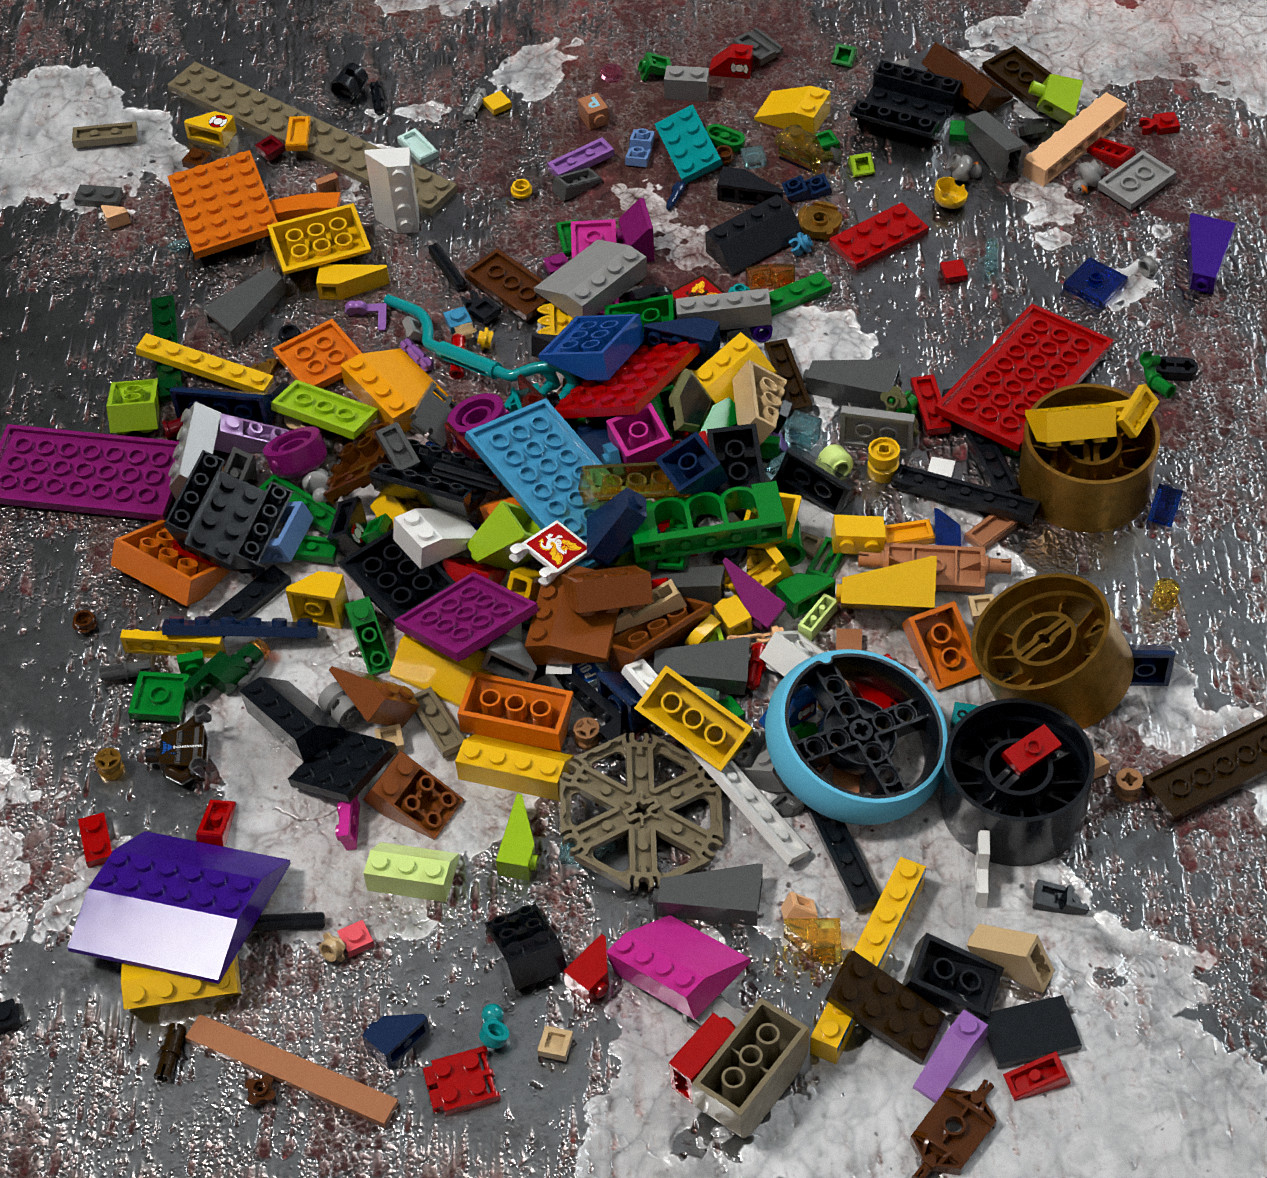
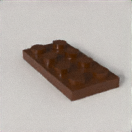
(507, 283)

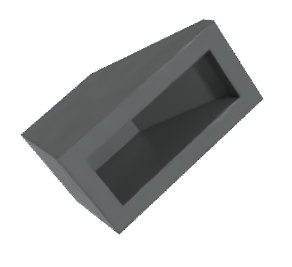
(509, 659)

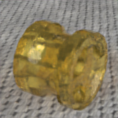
(1165, 594)

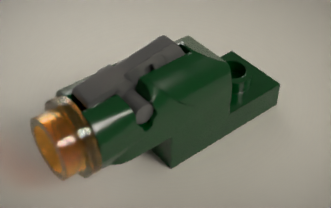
(228, 672)

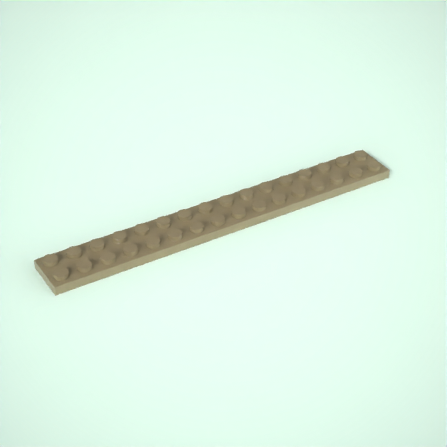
(270, 116)

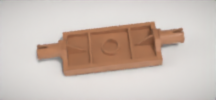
(957, 566)

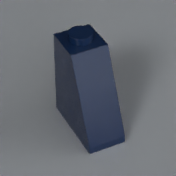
(614, 525)

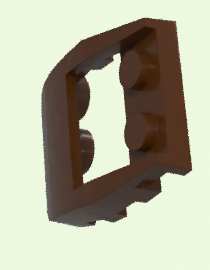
(356, 462)

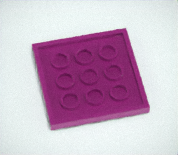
(466, 616)

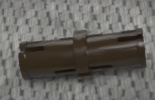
(170, 1053)

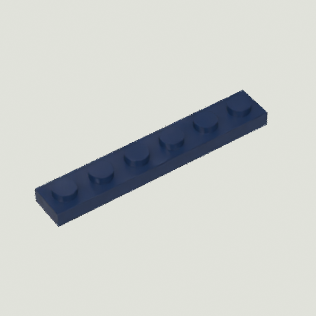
(250, 628)

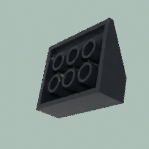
(392, 576)

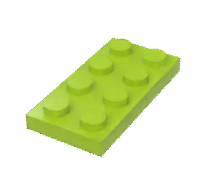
(324, 409)

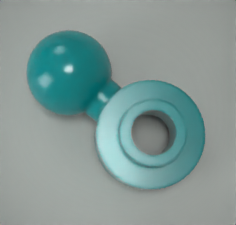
(493, 1031)

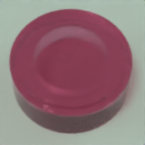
(611, 73)

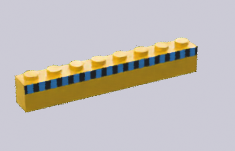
(874, 945)

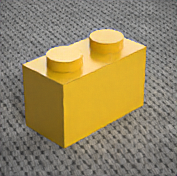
(857, 534)

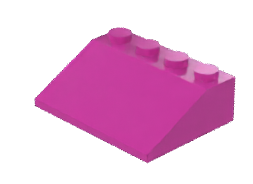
(676, 964)

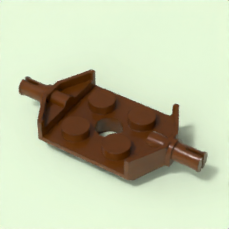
(946, 1150)

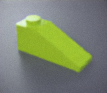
(517, 850)

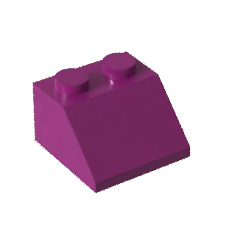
(637, 230)

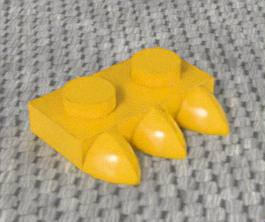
(554, 319)

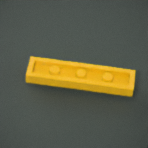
(172, 645)

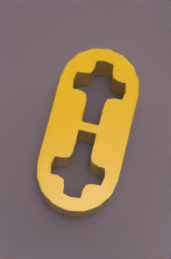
(703, 631)

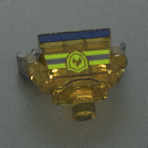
(803, 149)

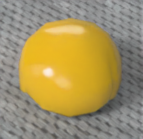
(949, 194)

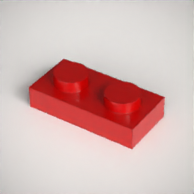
(95, 839)

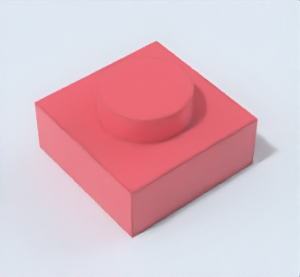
(356, 938)

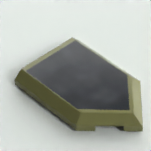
(689, 402)

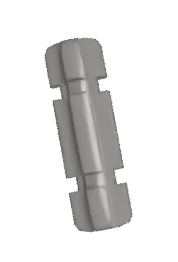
(474, 103)

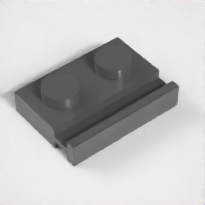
(764, 47)

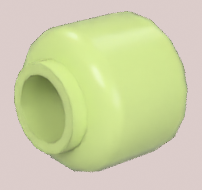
(837, 458)

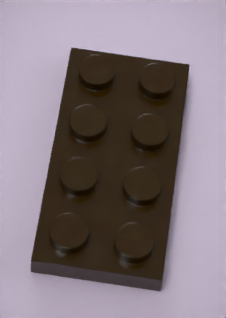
(1016, 72)
(885, 1007)

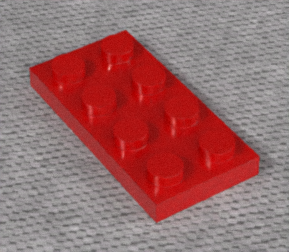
(878, 236)

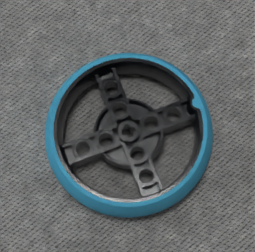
(856, 736)

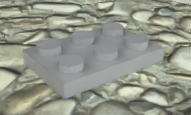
(1136, 180)
(864, 425)

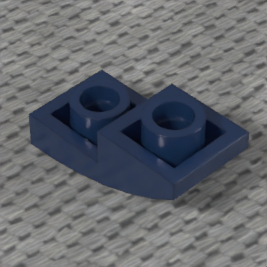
(799, 190)

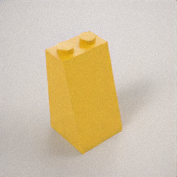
(893, 588)

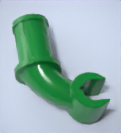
(1154, 379)

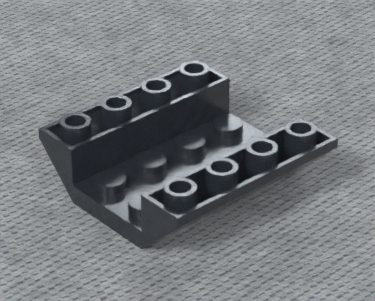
(909, 100)
(424, 488)
(225, 516)

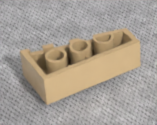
(758, 398)

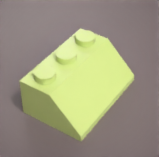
(410, 871)

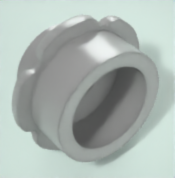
(1148, 266)

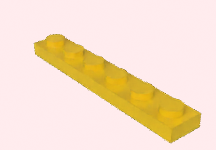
(204, 364)

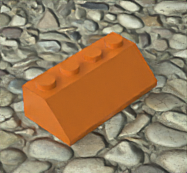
(516, 711)

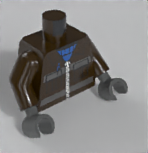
(184, 749)

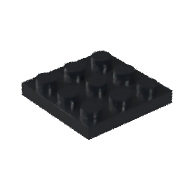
(343, 766)

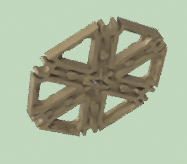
(640, 792)

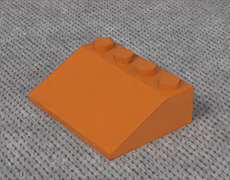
(152, 560)

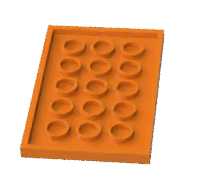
(222, 204)

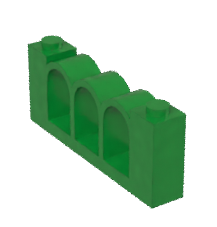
(761, 499)

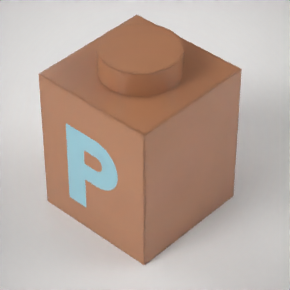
(593, 111)

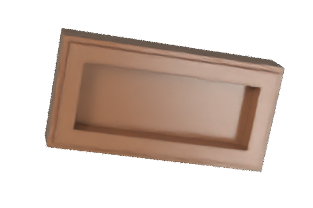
(989, 531)

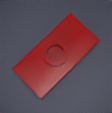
(1031, 750)

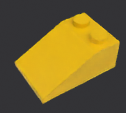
(796, 106)

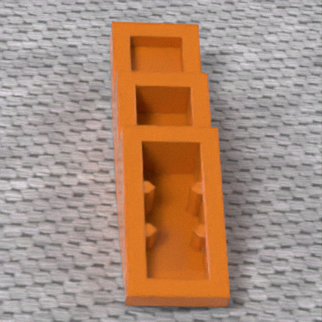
(304, 204)

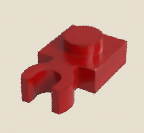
(1162, 123)

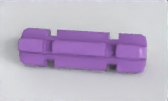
(417, 355)

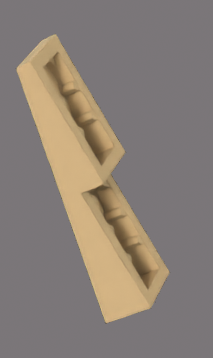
(665, 600)

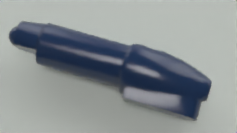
(677, 191)

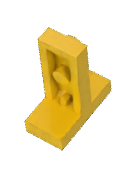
(1135, 412)
(770, 570)

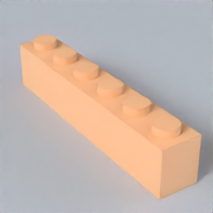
(1074, 139)

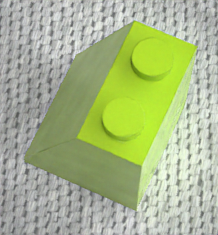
(501, 530)

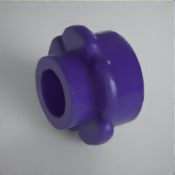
(761, 336)

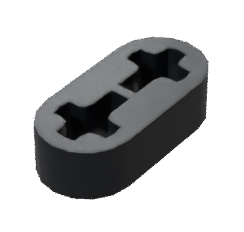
(1175, 368)

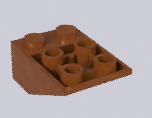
(413, 797)

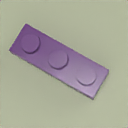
(582, 157)

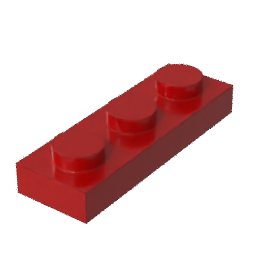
(928, 395)

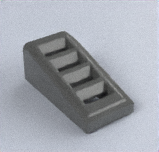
(574, 183)

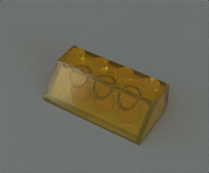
(603, 482)

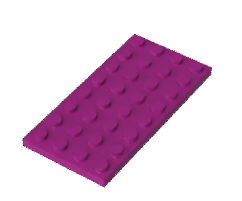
(86, 472)

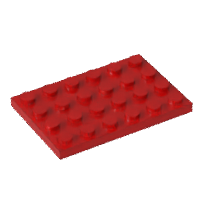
(632, 385)

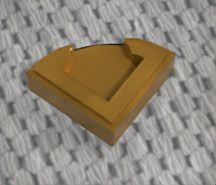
(269, 366)

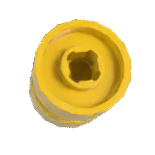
(883, 459)

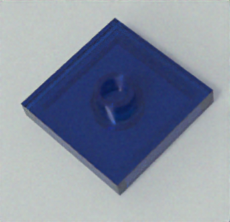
(1095, 282)

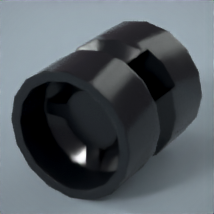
(349, 82)

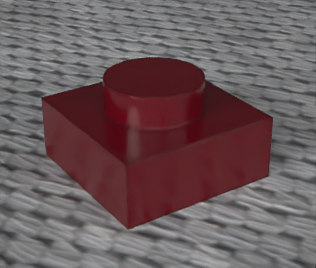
(270, 147)

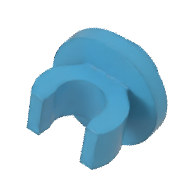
(801, 244)

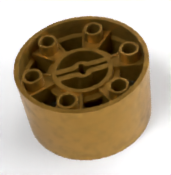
(1084, 490)
(1051, 659)

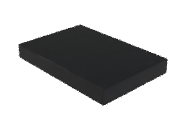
(1031, 1031)

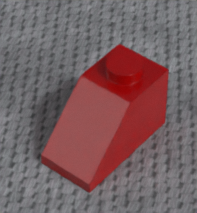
(589, 971)

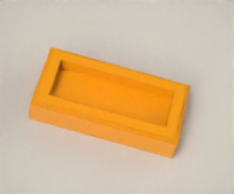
(298, 133)
(910, 532)

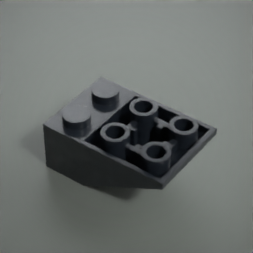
(526, 946)

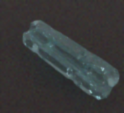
(991, 256)

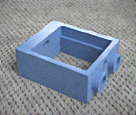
(297, 524)

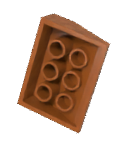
(563, 635)

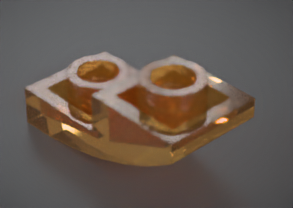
(774, 274)

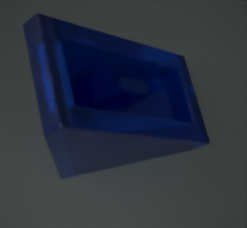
(1167, 504)

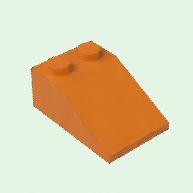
(942, 645)

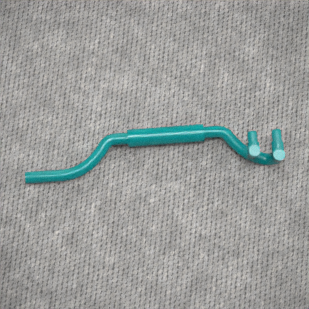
(480, 363)

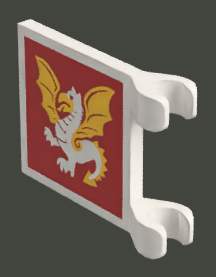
(554, 548)

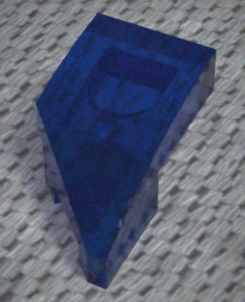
(946, 529)

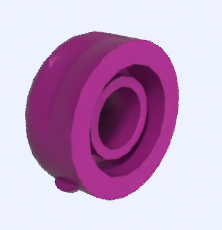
(476, 412)
(295, 452)

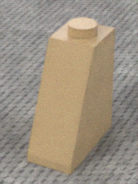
(1016, 951)

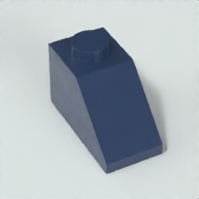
(394, 1036)

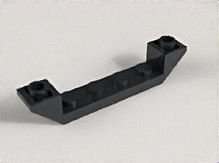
(592, 701)

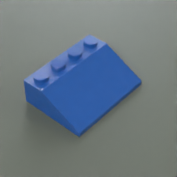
(595, 345)

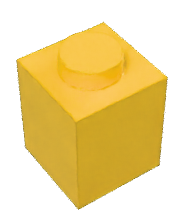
(524, 582)
(733, 615)

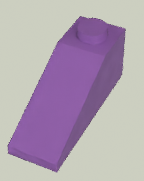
(952, 1055)

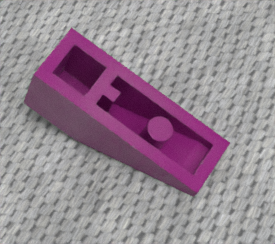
(759, 601)

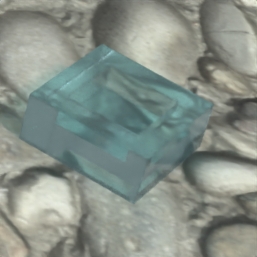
(753, 157)

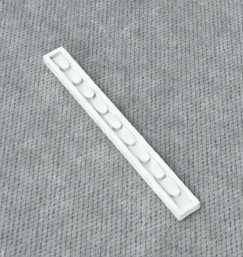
(735, 785)

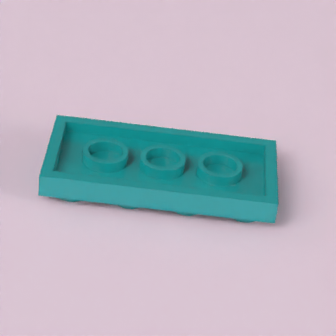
(688, 144)

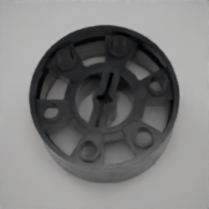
(1024, 819)

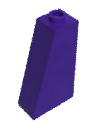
(1207, 250)

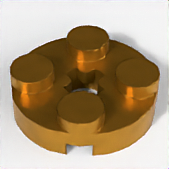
(825, 229)

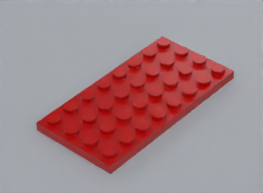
(1019, 369)

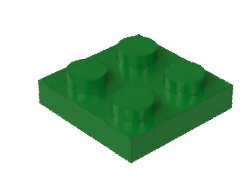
(159, 696)

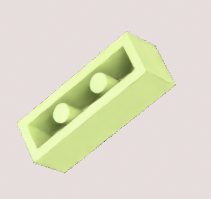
(818, 616)

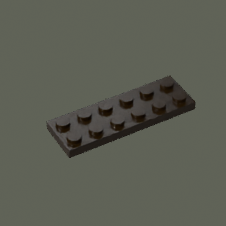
(1210, 771)

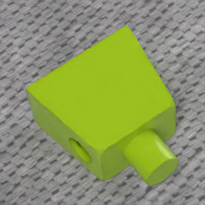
(1057, 96)

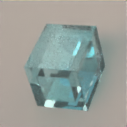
(802, 429)

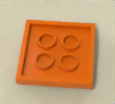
(317, 354)

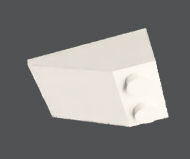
(431, 534)

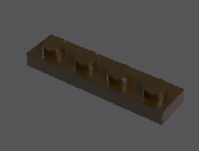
(783, 361)

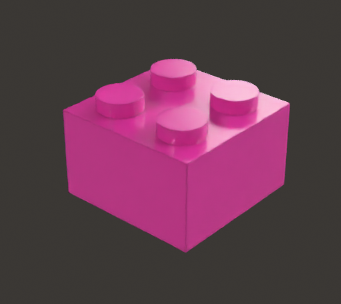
(639, 436)

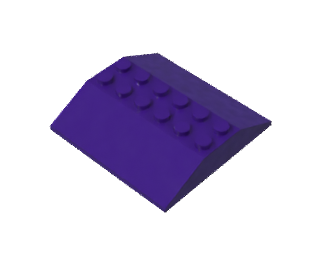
(175, 905)

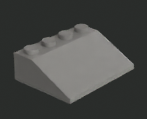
(594, 278)

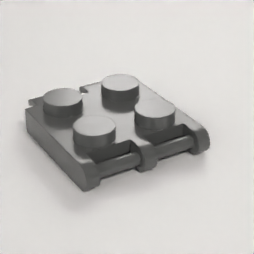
(432, 414)

